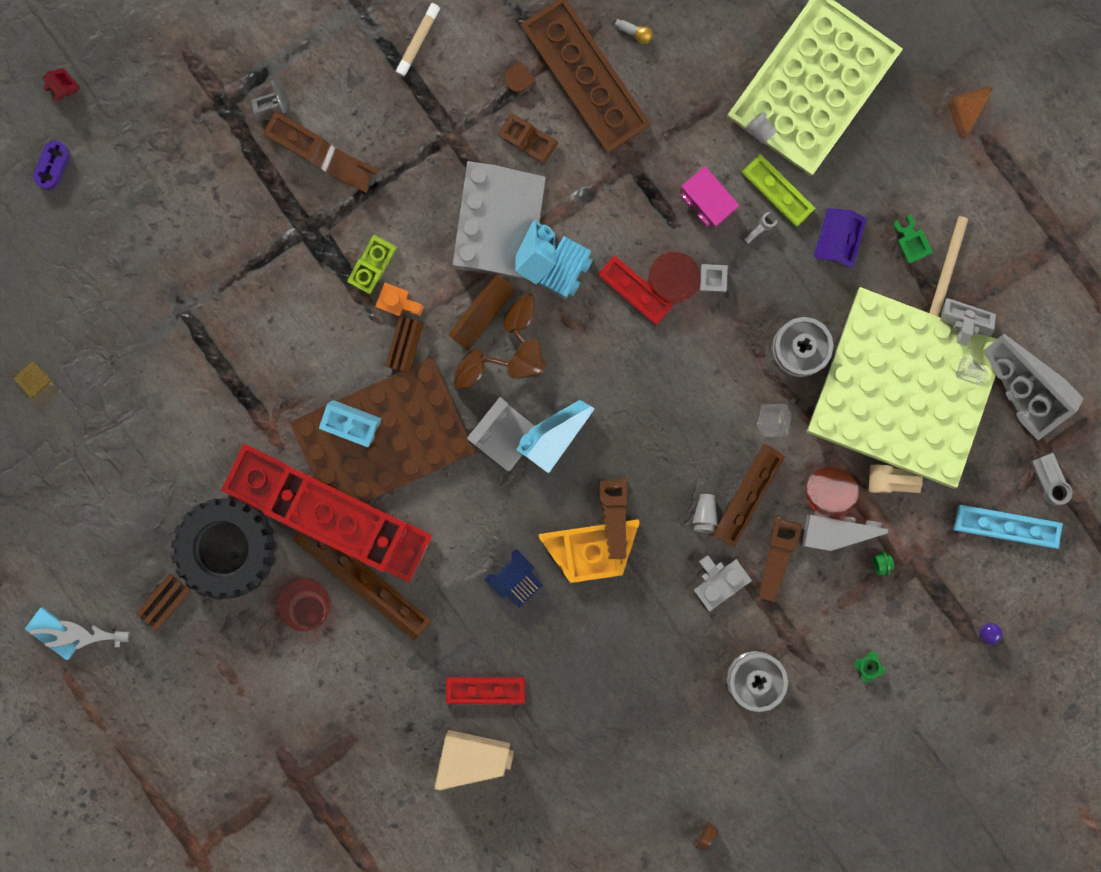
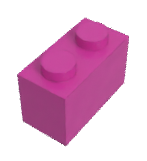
(708, 198)

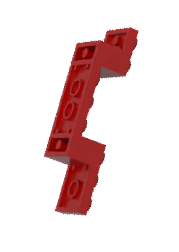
(326, 513)

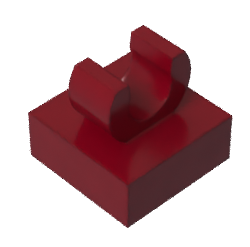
(60, 83)

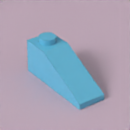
(551, 437)

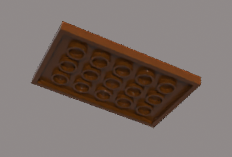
(415, 436)

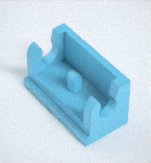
(349, 423)

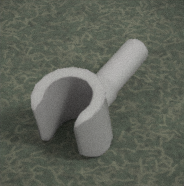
(760, 228)

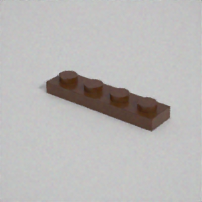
(749, 495)

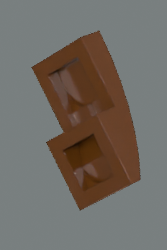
(528, 138)

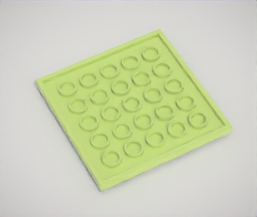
(898, 390)

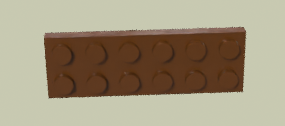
(585, 75)

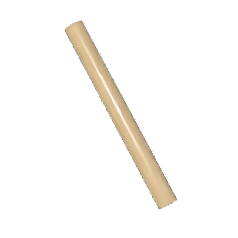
(948, 266)

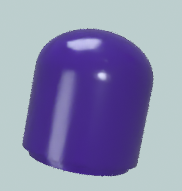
(990, 633)

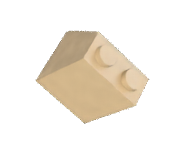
(471, 759)

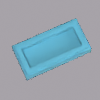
(45, 620)

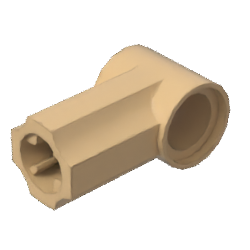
(888, 479)

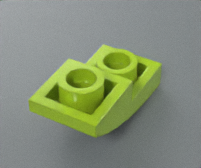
(372, 264)

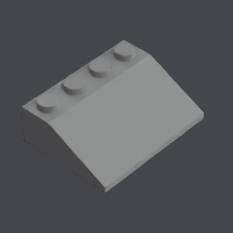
(495, 217)

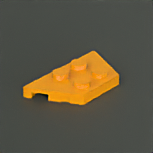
(584, 552)

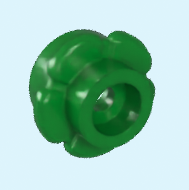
(883, 564)

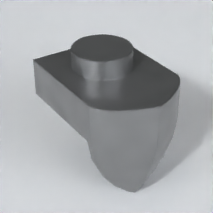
(266, 105)

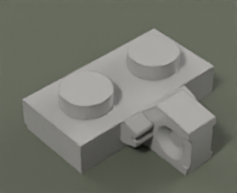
(967, 320)
(720, 582)

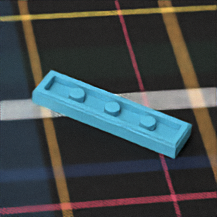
(1008, 526)

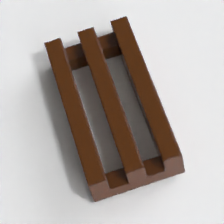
(404, 344)
(148, 619)

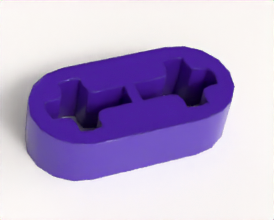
(57, 167)

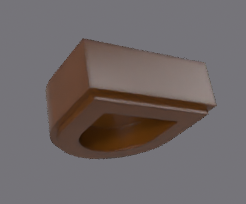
(518, 78)
(706, 837)

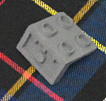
(501, 433)

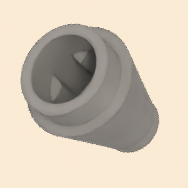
(705, 515)

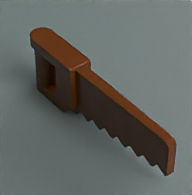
(615, 516)
(778, 556)

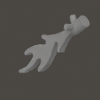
(77, 632)

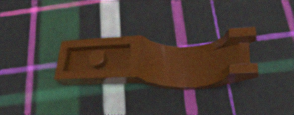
(319, 152)

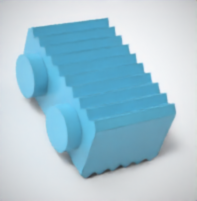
(570, 261)

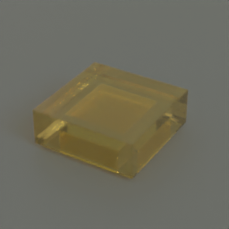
(32, 379)

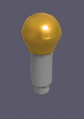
(642, 34)

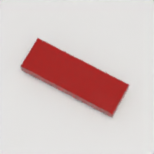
(634, 290)
(485, 690)

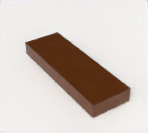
(481, 312)

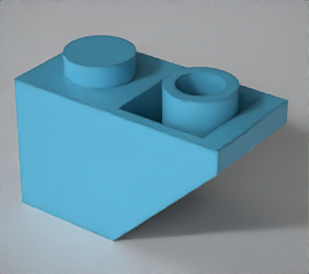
(536, 253)

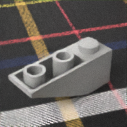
(833, 534)

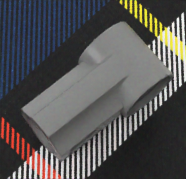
(1050, 476)

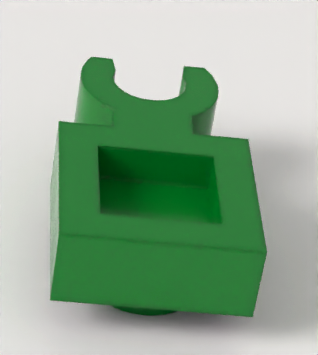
(913, 244)

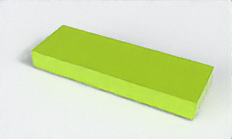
(778, 190)

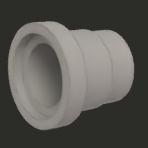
(760, 128)

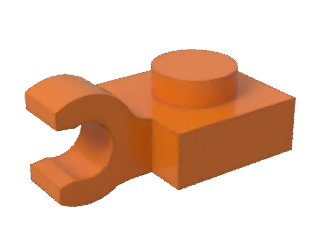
(396, 300)

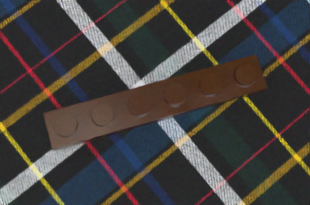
(367, 585)

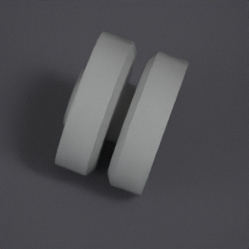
(816, 341)
(765, 694)

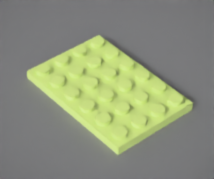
(816, 82)

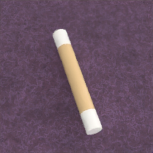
(417, 39)

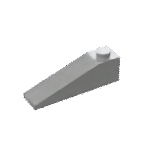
(1037, 391)

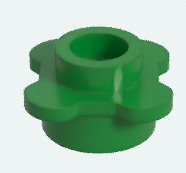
(870, 659)

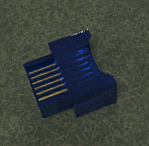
(515, 580)

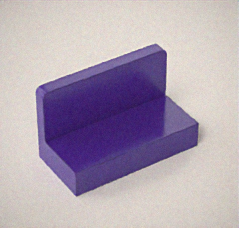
(840, 236)

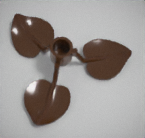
(526, 360)

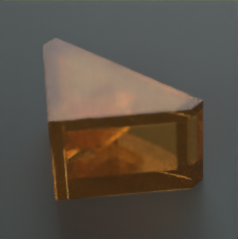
(966, 109)

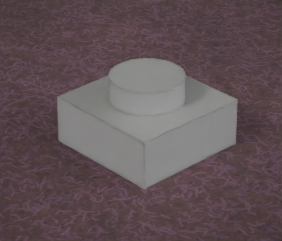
(713, 278)

